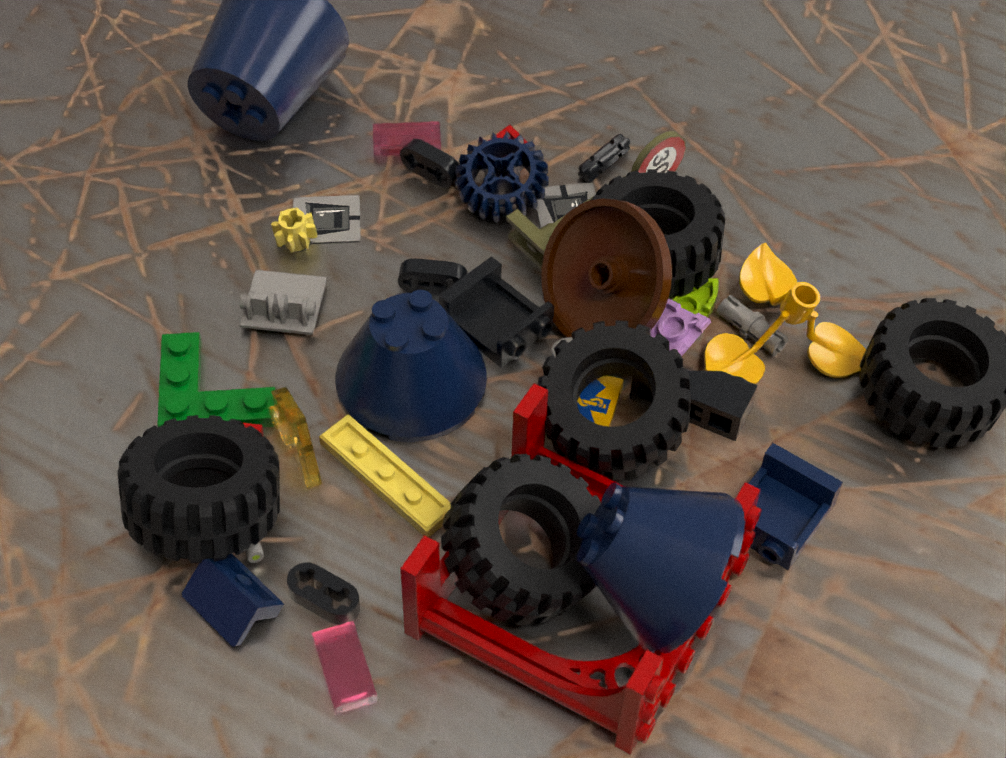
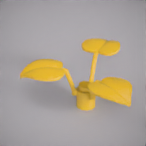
(769, 279)

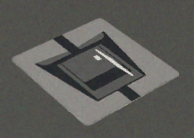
(561, 200)
(334, 217)

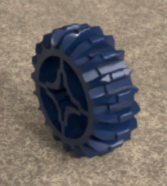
(501, 162)

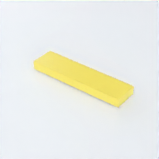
(386, 475)

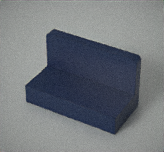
(230, 597)

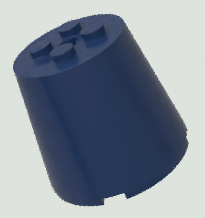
(265, 62)

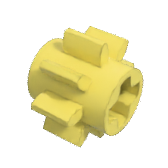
(294, 230)

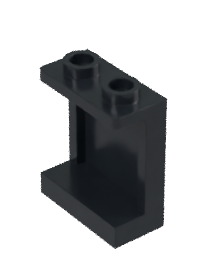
(496, 314)

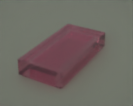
(392, 137)
(344, 667)

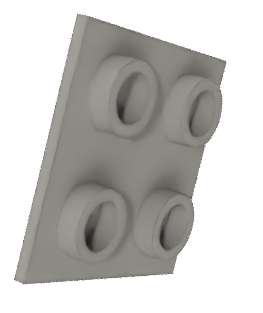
(282, 302)

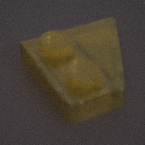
(295, 433)

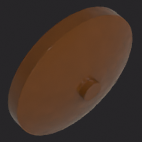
(607, 267)

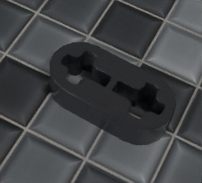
(429, 162)
(429, 275)
(327, 588)

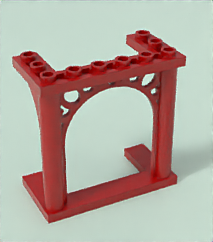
(622, 709)

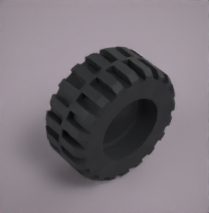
(685, 213)
(608, 352)
(915, 402)
(199, 488)
(487, 565)

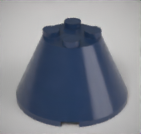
(410, 371)
(661, 558)

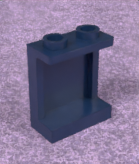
(793, 504)

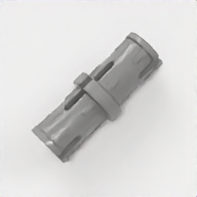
(751, 324)

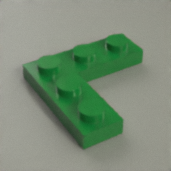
(181, 391)

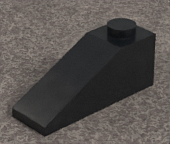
(717, 401)

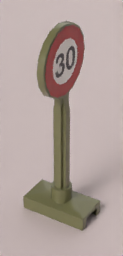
(662, 153)

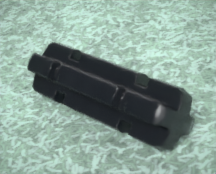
(604, 158)

